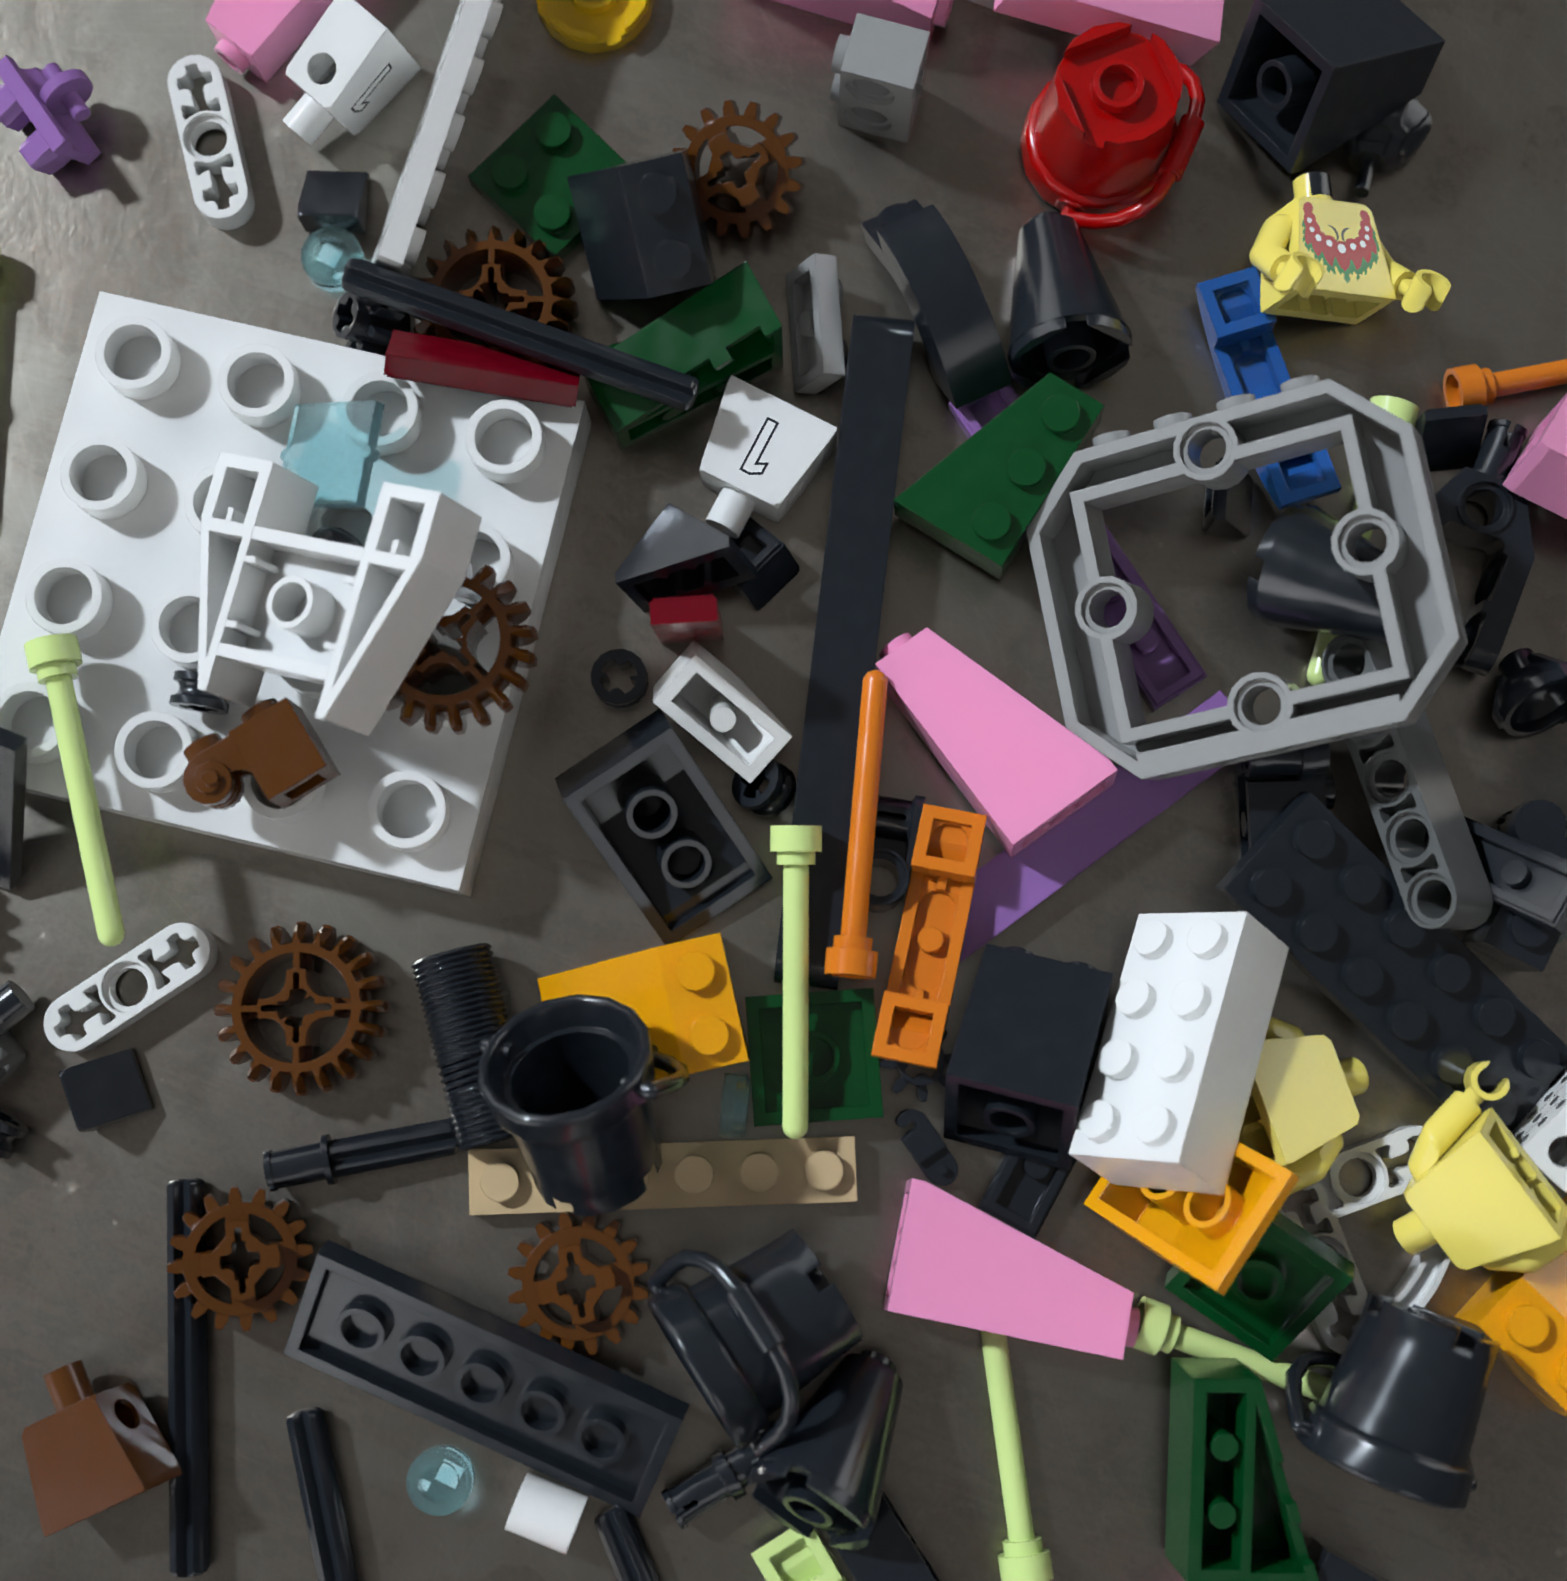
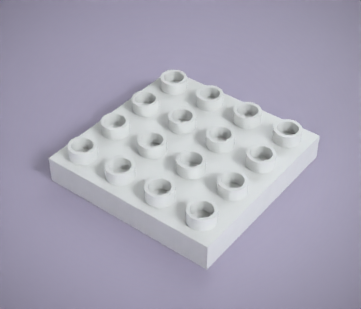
(121, 571)

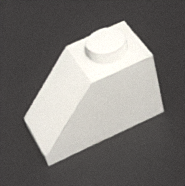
(720, 711)

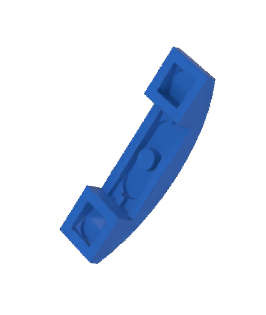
(1252, 364)

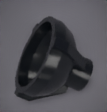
(1530, 693)

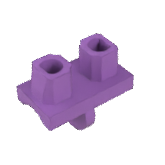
(55, 106)

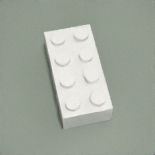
(1180, 1051)

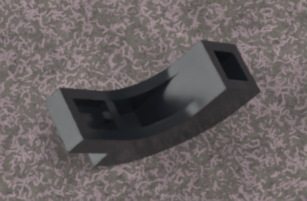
(943, 299)

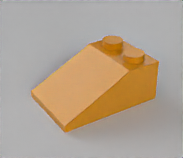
(677, 991)
(1201, 1231)
(1531, 1325)

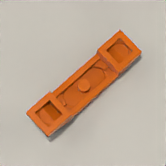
(930, 937)

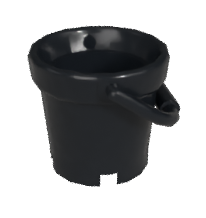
(579, 1098)
(754, 1333)
(1399, 1402)

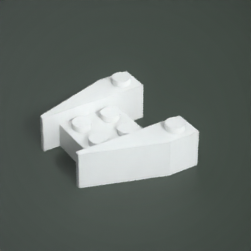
(320, 604)

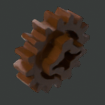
(752, 194)
(209, 1261)
(551, 1288)

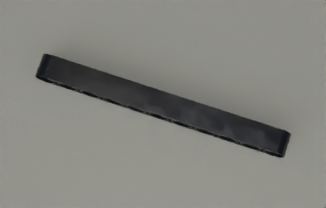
(849, 612)

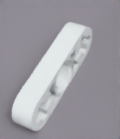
(192, 124)
(82, 998)

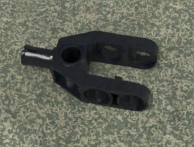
(1504, 540)

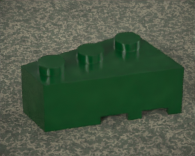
(708, 336)
(1000, 476)
(1227, 1480)

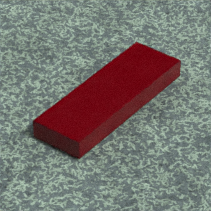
(478, 369)
(686, 619)

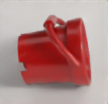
(1106, 127)

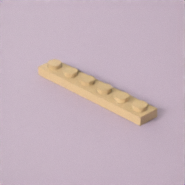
(690, 1176)

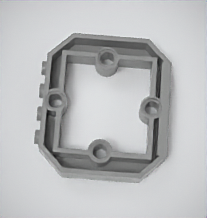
(1410, 579)

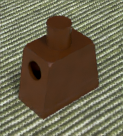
(92, 1450)

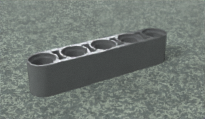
(1408, 813)

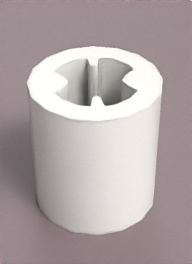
(546, 1513)

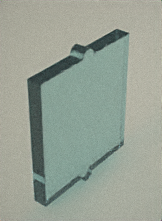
(335, 449)

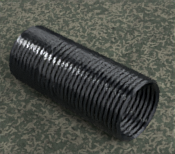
(461, 1009)

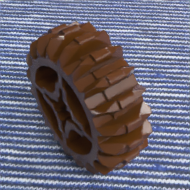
(491, 261)
(487, 686)
(248, 1009)

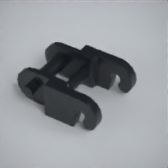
(927, 1148)

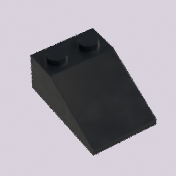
(662, 828)

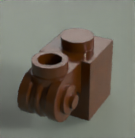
(271, 745)

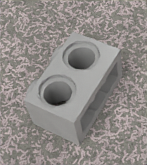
(879, 76)

